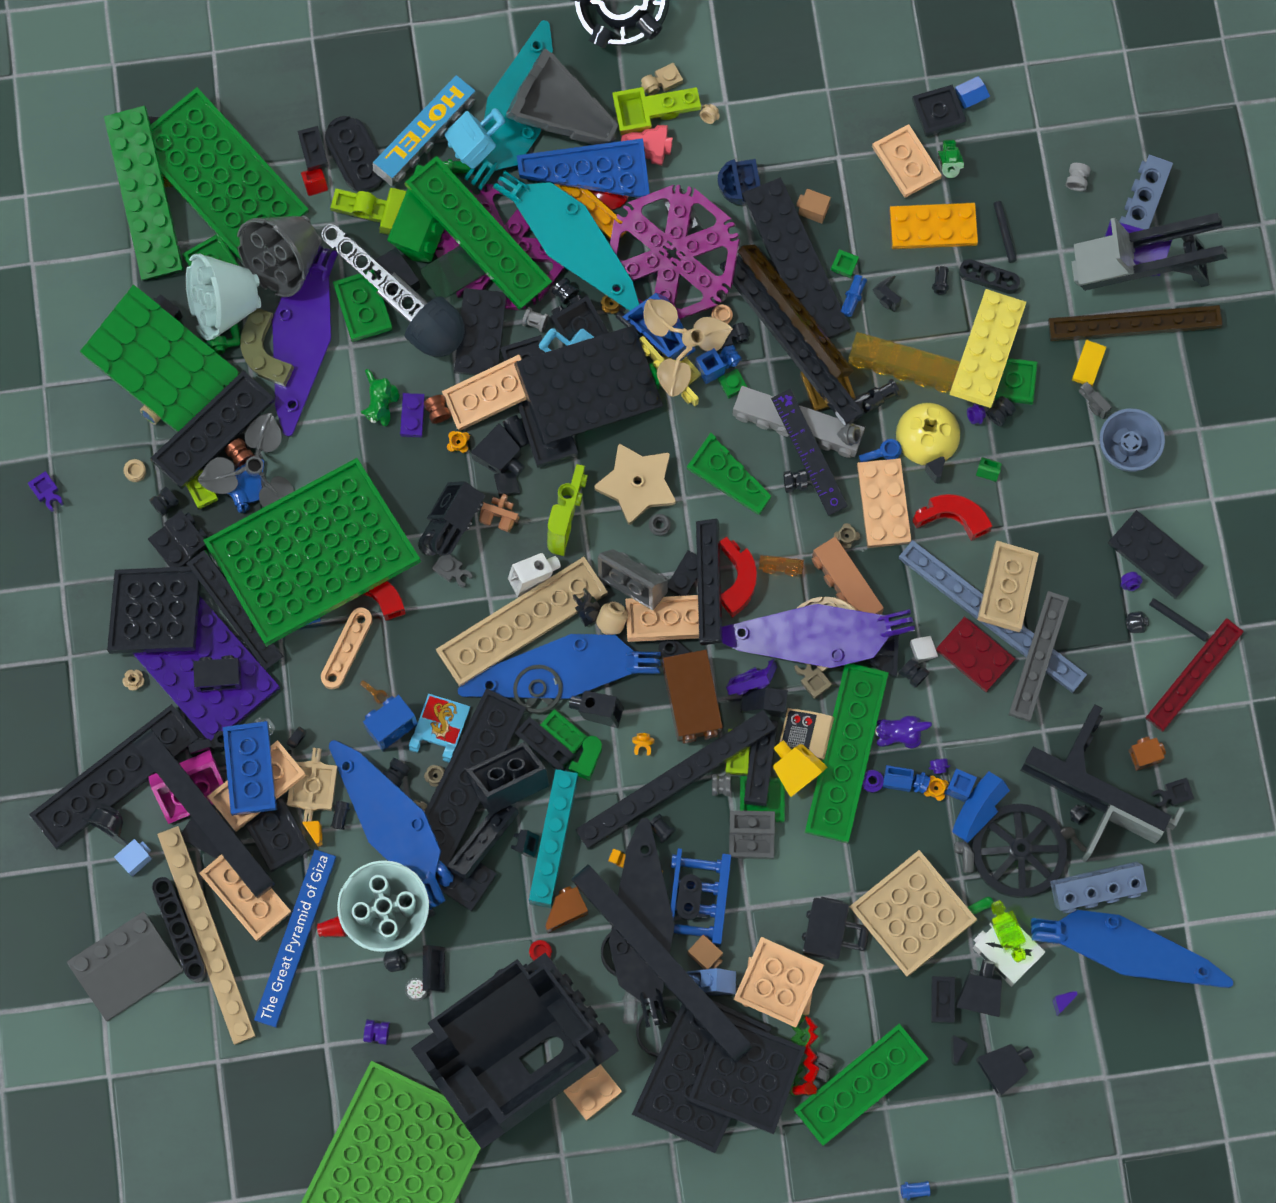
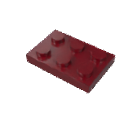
(975, 654)

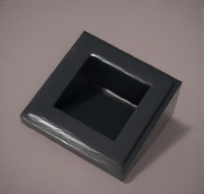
(506, 484)
(957, 1049)

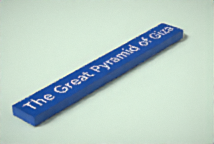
(295, 939)

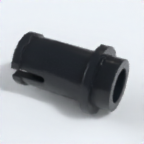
(941, 276)
(340, 815)

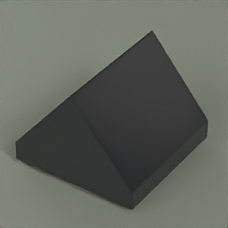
(935, 468)

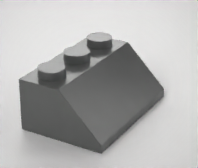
(632, 578)

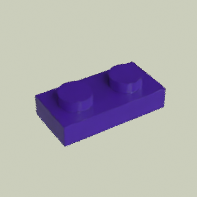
(412, 415)

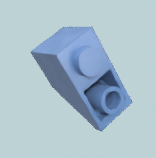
(715, 981)

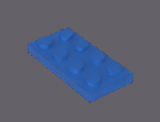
(249, 768)

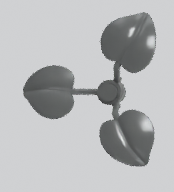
(220, 475)

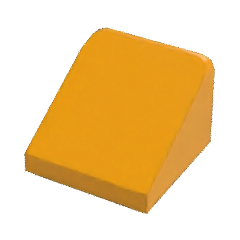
(315, 830)

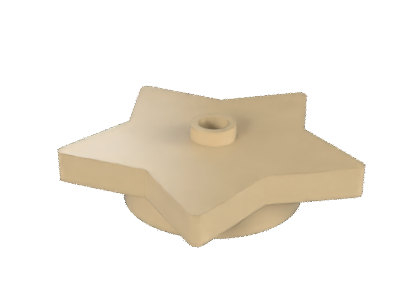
(636, 498)

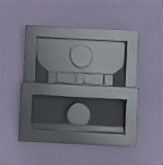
(752, 834)

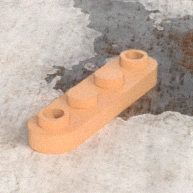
(346, 648)

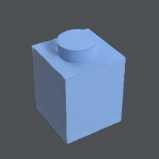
(134, 857)

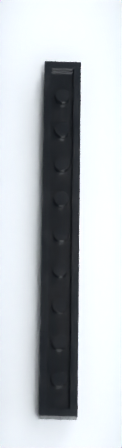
(794, 344)
(675, 779)

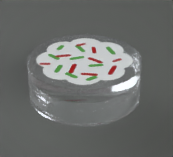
(414, 990)

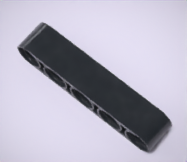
(172, 922)

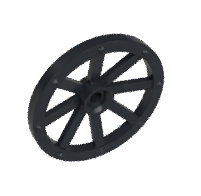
(1015, 855)

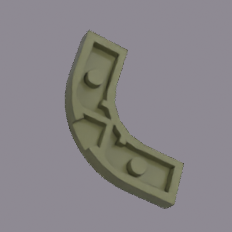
(254, 353)

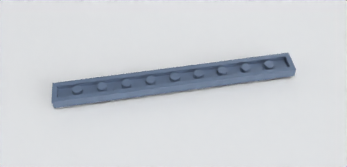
(970, 600)

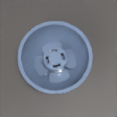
(1136, 430)

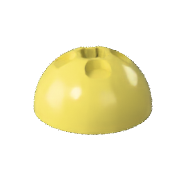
(927, 443)

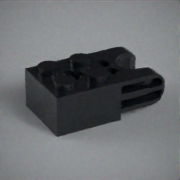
(450, 518)

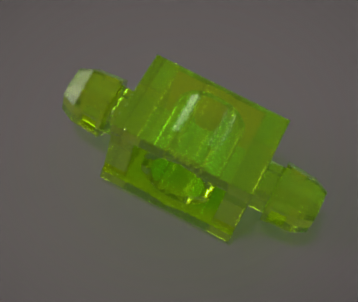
(1008, 931)

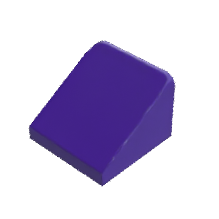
(1061, 1001)

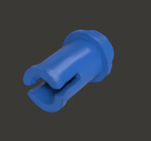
(915, 1190)

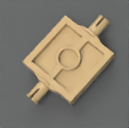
(316, 788)

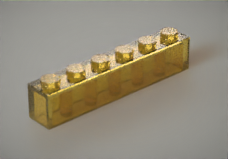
(903, 362)

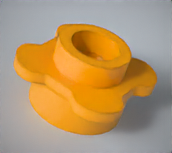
(454, 437)
(938, 794)

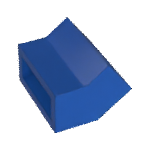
(971, 92)
(898, 778)

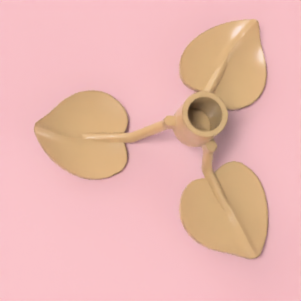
(707, 333)

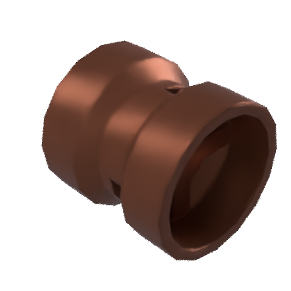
(437, 409)
(239, 452)

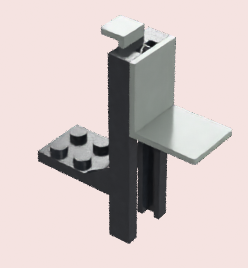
(1111, 258)
(1116, 805)

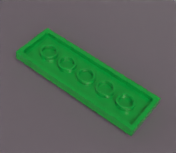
(860, 1085)

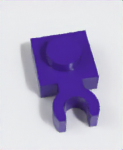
(44, 489)

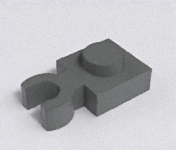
(1097, 403)
(449, 568)

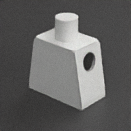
(531, 572)

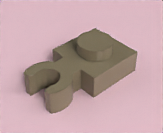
(813, 681)

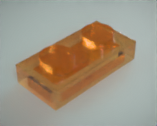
(790, 566)

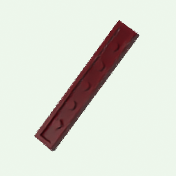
(1194, 675)

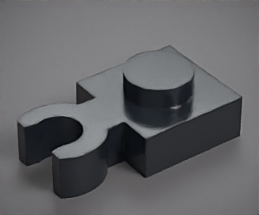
(587, 608)
(1176, 792)

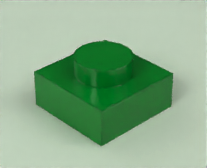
(844, 263)
(731, 383)

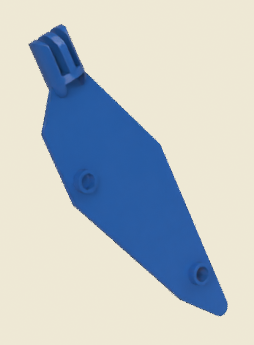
(578, 659)
(390, 818)
(1128, 948)

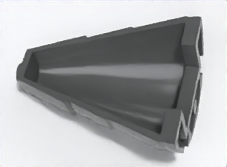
(560, 104)

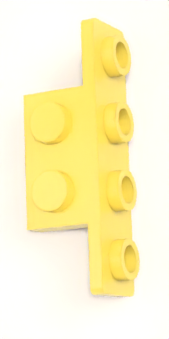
(688, 395)

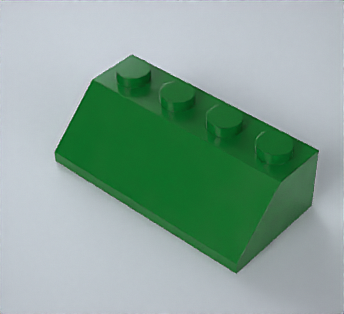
(415, 229)

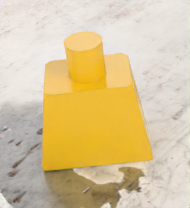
(796, 767)

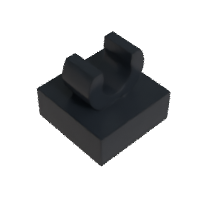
(526, 843)

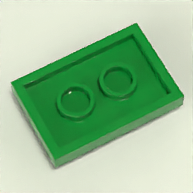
(362, 307)

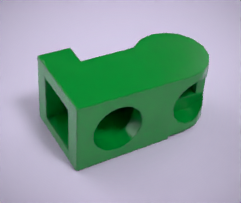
(588, 760)

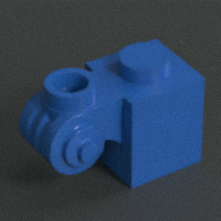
(714, 365)

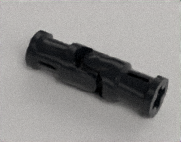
(877, 396)

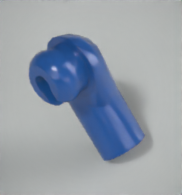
(446, 875)

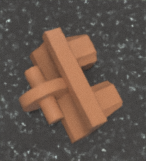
(507, 517)

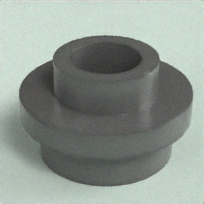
(659, 518)

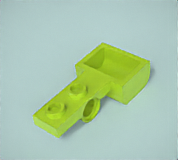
(636, 109)
(369, 207)
(562, 513)

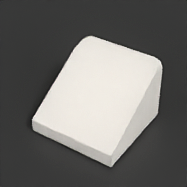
(923, 649)

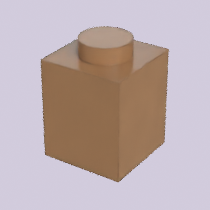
(813, 205)
(706, 954)

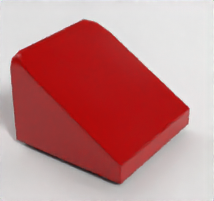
(314, 181)

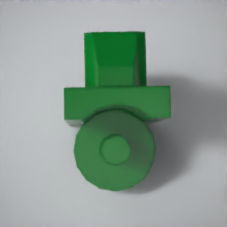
(950, 159)

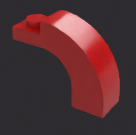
(957, 508)
(741, 592)
(388, 600)

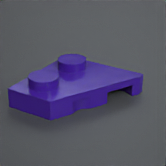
(751, 679)

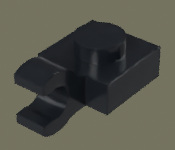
(203, 745)

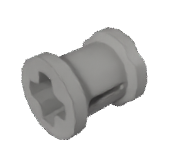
(535, 319)

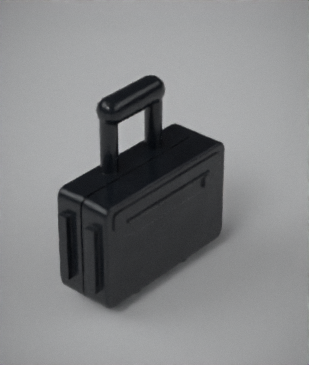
(827, 929)

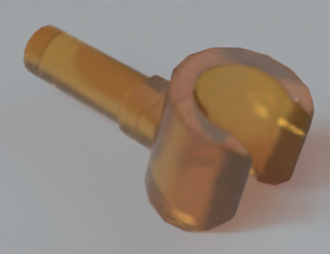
(373, 691)

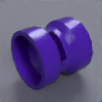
(376, 1032)

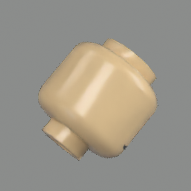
(612, 618)

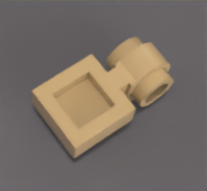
(666, 77)

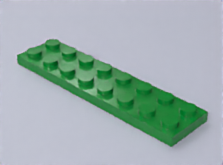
(143, 193)
(478, 232)
(847, 753)

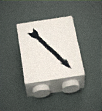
(990, 949)

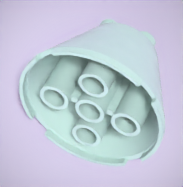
(219, 294)
(383, 906)

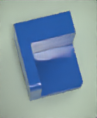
(960, 785)

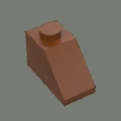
(566, 909)

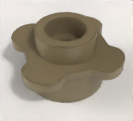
(853, 535)

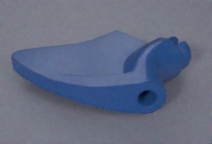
(246, 491)

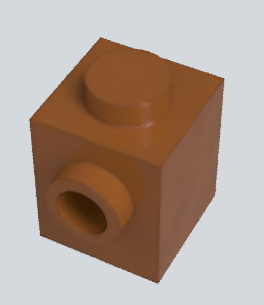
(1147, 753)

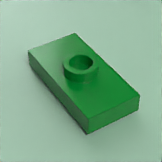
(563, 731)

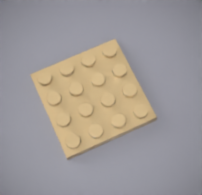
(913, 913)

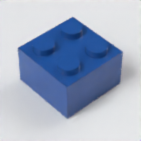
(390, 722)

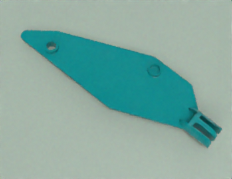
(511, 137)
(570, 236)

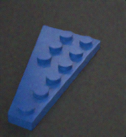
(600, 167)

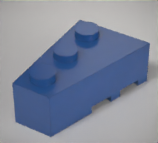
(671, 343)

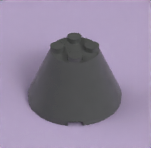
(279, 251)

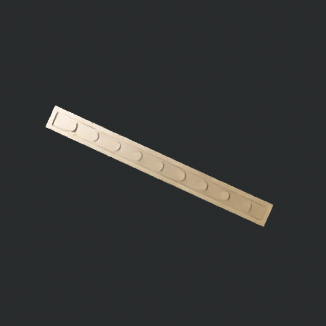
(206, 935)

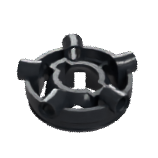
(638, 18)

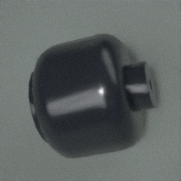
(1137, 622)
(395, 960)

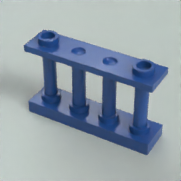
(718, 888)

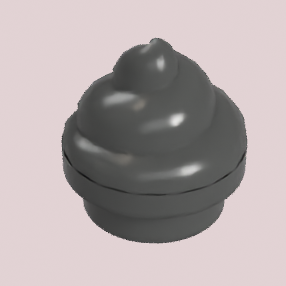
(850, 434)

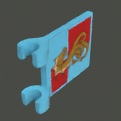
(440, 724)

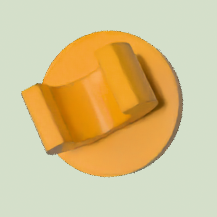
(642, 740)

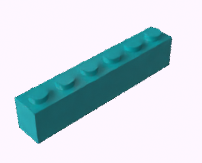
(553, 839)

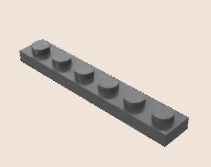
(1038, 656)

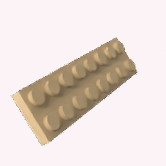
(519, 622)

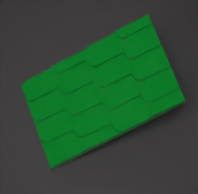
(157, 359)

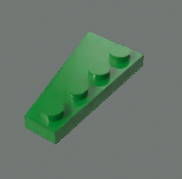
(723, 472)

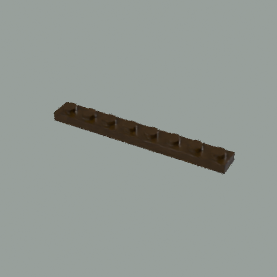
(795, 311)
(1135, 323)

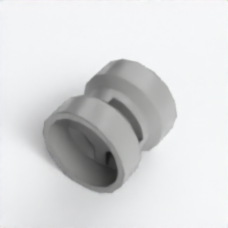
(1078, 176)

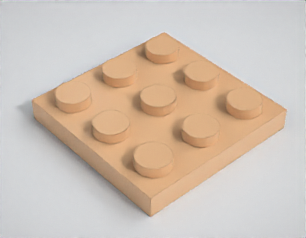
(778, 982)

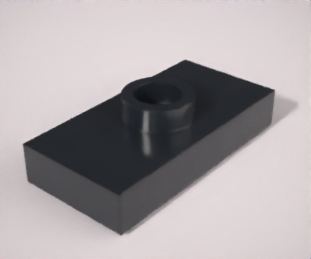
(433, 968)

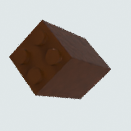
(692, 696)

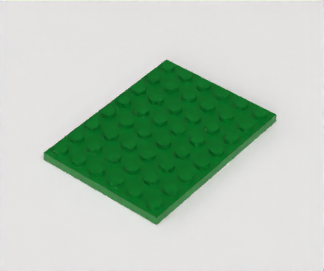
(312, 551)

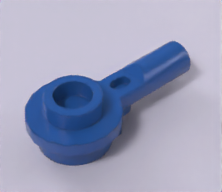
(889, 450)

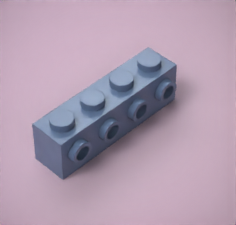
(1098, 886)

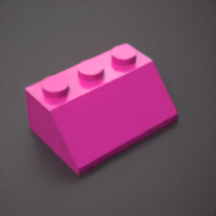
(201, 770)

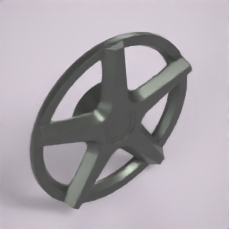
(551, 704)

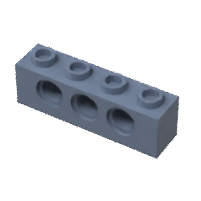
(1159, 171)

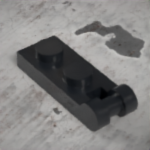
(544, 744)

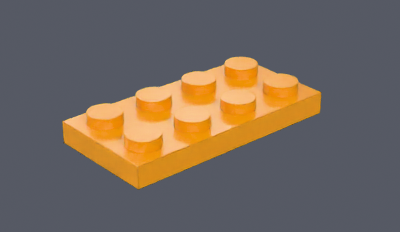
(933, 226)

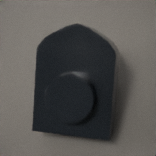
(885, 295)

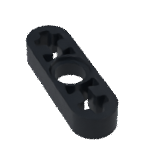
(1002, 287)

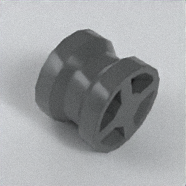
(720, 784)

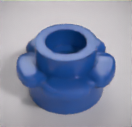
(920, 782)

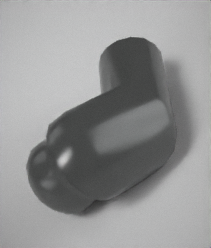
(967, 853)

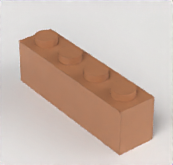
(845, 577)

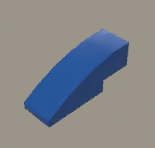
(980, 806)

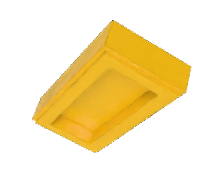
(1089, 363)

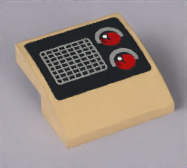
(808, 729)

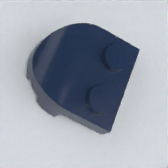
(737, 178)

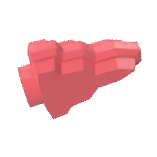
(655, 143)

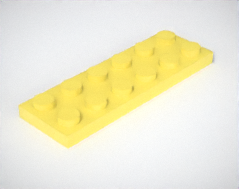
(988, 348)

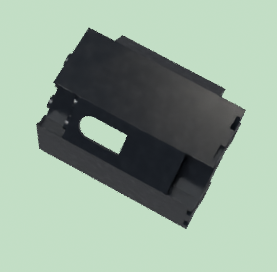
(486, 1033)

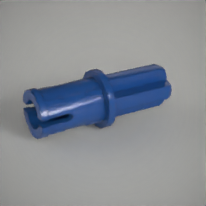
(853, 295)

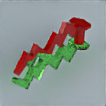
(808, 1087)

